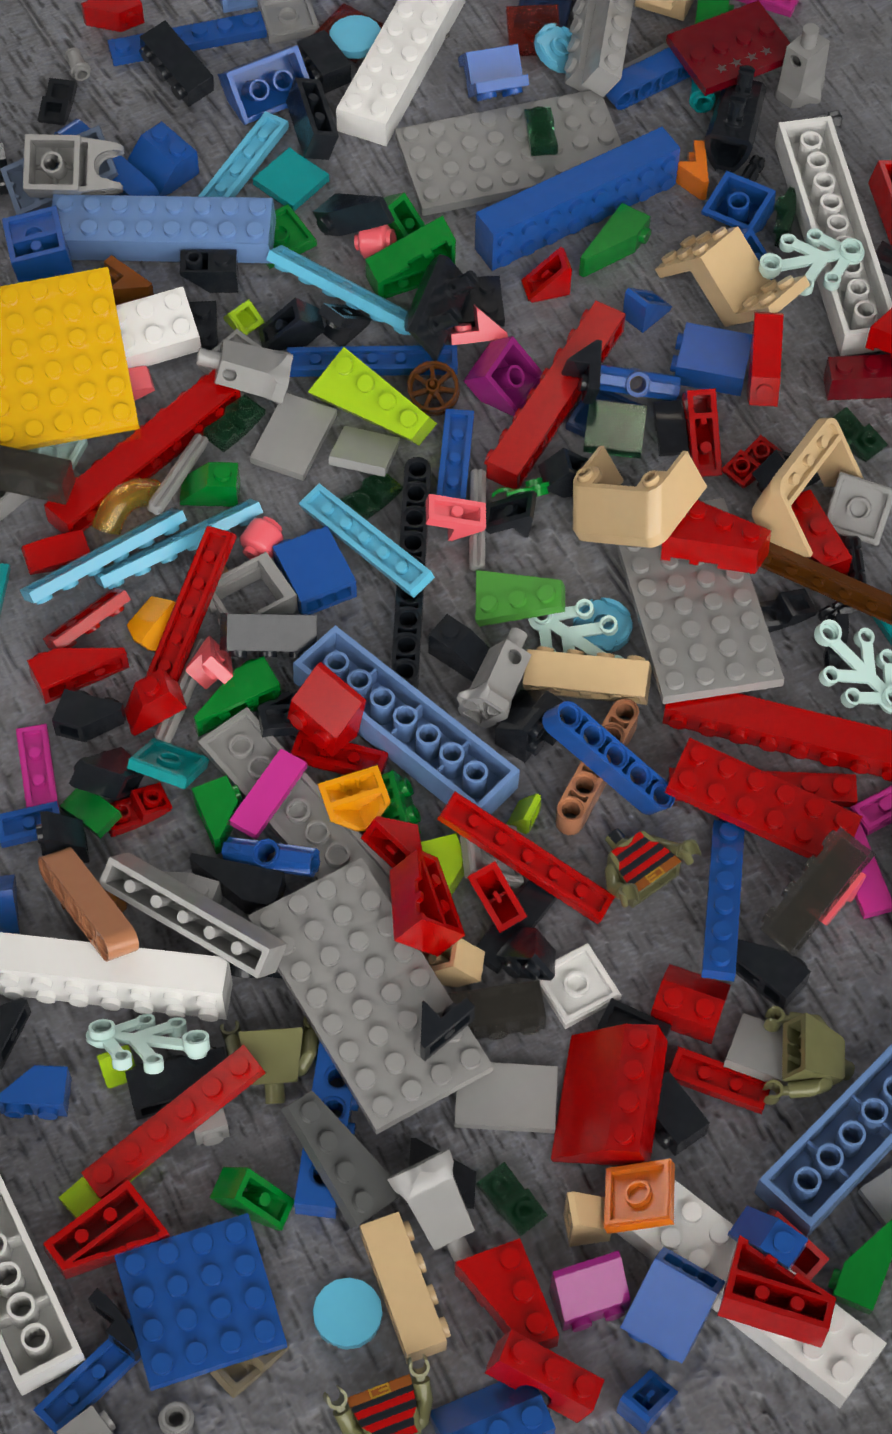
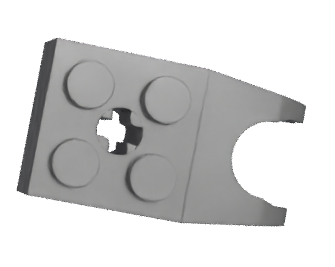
(77, 169)

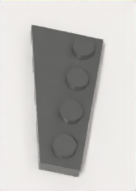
(343, 1163)

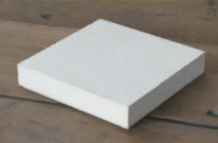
(579, 986)

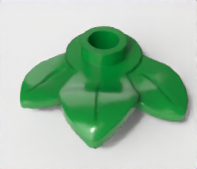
(531, 485)

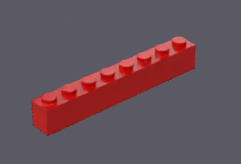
(550, 401)
(143, 451)
(788, 731)

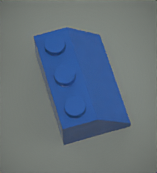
(263, 83)
(495, 1411)

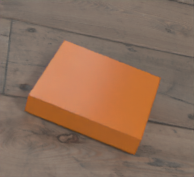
(639, 1196)

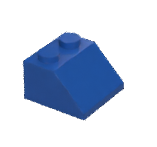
(164, 159)
(740, 203)

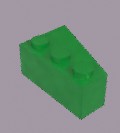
(405, 261)

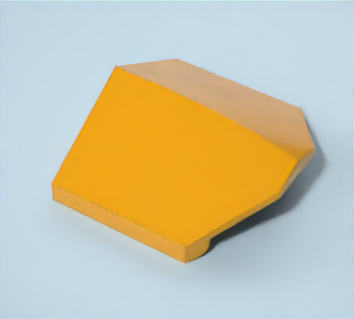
(150, 622)
(355, 798)

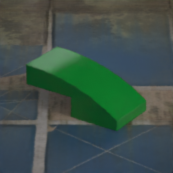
(95, 811)

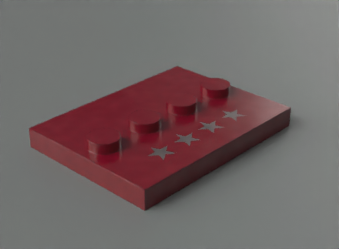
(723, 43)

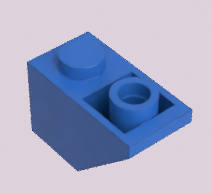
(38, 1092)

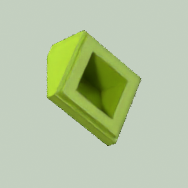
(244, 318)
(525, 813)
(111, 1076)

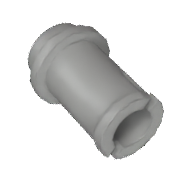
(79, 69)

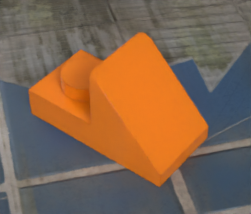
(693, 173)

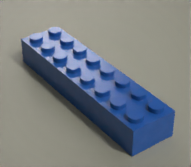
(576, 198)

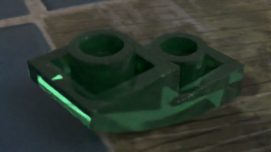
(540, 131)
(785, 210)
(235, 424)
(862, 440)
(373, 495)
(511, 1199)

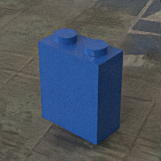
(712, 358)
(315, 570)
(672, 1305)

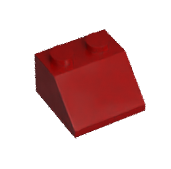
(327, 710)
(690, 1003)

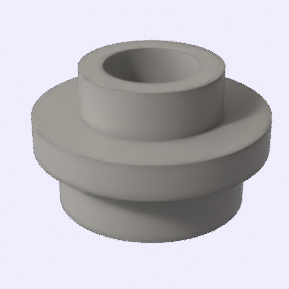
(171, 1409)

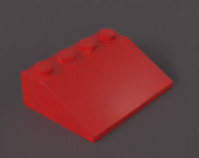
(610, 1096)

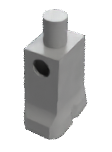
(803, 69)
(249, 368)
(495, 682)
(437, 1202)

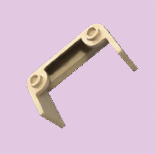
(820, 451)
(632, 514)

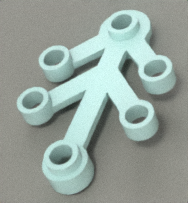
(846, 253)
(573, 635)
(863, 669)
(107, 1035)

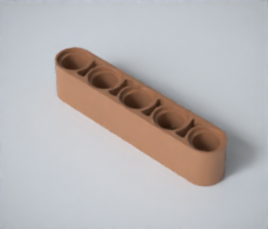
(583, 803)
(88, 904)

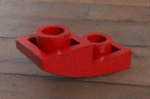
(746, 462)
(54, 551)
(140, 808)

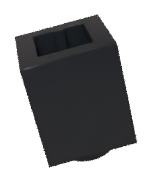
(211, 269)
(86, 716)
(521, 732)
(106, 774)
(61, 832)
(528, 955)

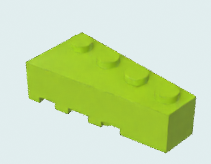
(363, 393)

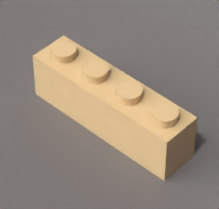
(588, 675)
(403, 1287)

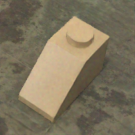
(458, 964)
(584, 1219)

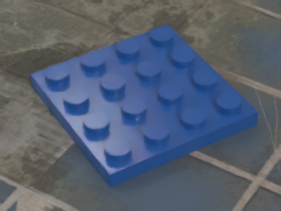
(200, 1301)

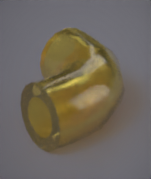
(121, 502)

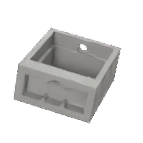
(247, 573)

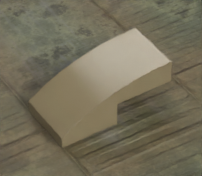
(243, 1374)

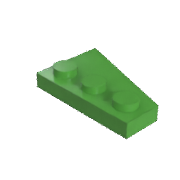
(516, 597)

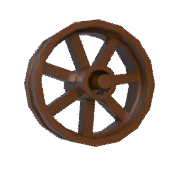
(433, 387)

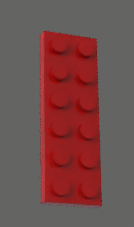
(757, 800)

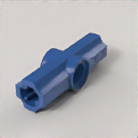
(653, 384)
(287, 858)

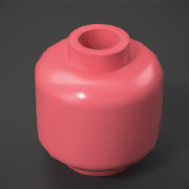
(374, 240)
(261, 537)

